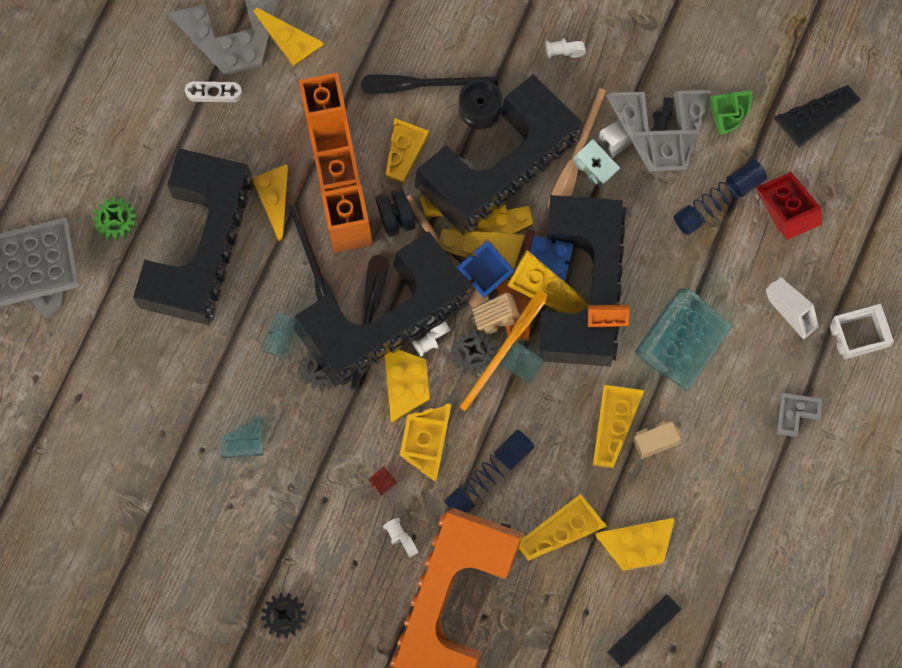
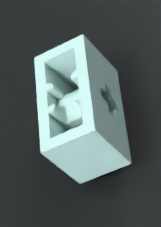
(594, 153)

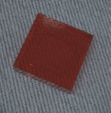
(528, 241)
(382, 481)

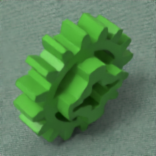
(111, 224)

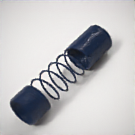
(740, 182)
(509, 453)

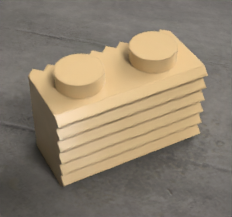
(496, 313)

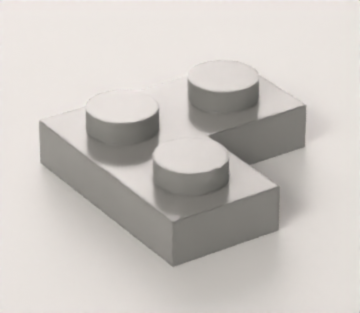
(793, 408)

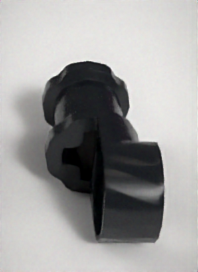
(661, 117)

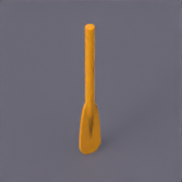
(522, 323)

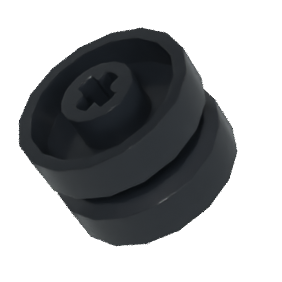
(480, 104)
(397, 211)

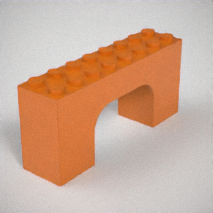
(335, 162)
(460, 544)

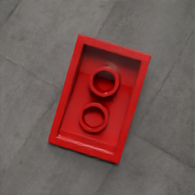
(790, 205)

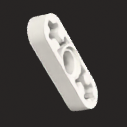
(228, 86)

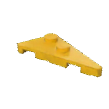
(292, 42)

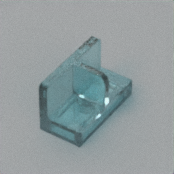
(279, 336)
(522, 362)

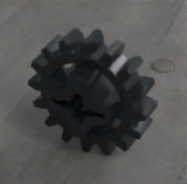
(278, 623)

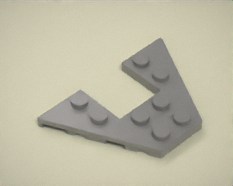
(229, 52)
(662, 149)

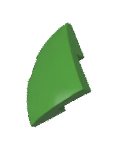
(730, 109)

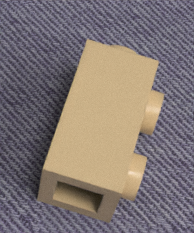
(657, 439)

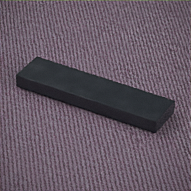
(644, 631)

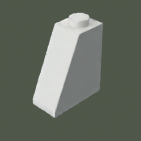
(614, 139)
(793, 307)

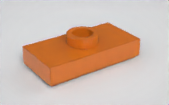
(608, 315)

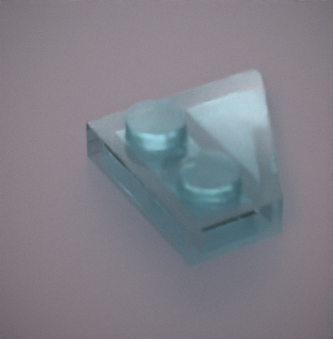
(244, 441)

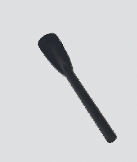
(396, 83)
(321, 286)
(374, 286)

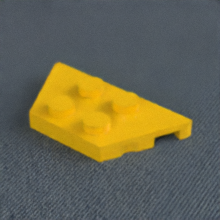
(406, 383)
(425, 439)
(638, 544)

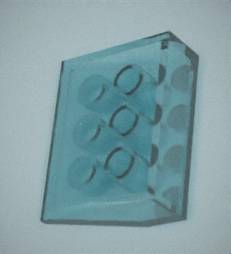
(683, 338)

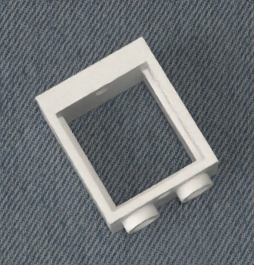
(881, 326)

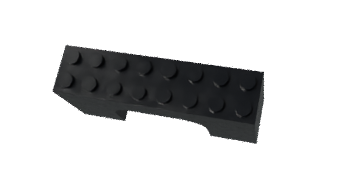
(471, 195)
(597, 230)
(194, 288)
(350, 348)

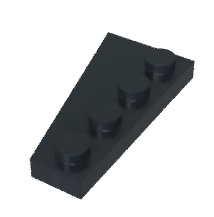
(810, 119)

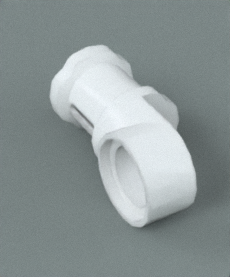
(573, 49)
(429, 342)
(398, 535)

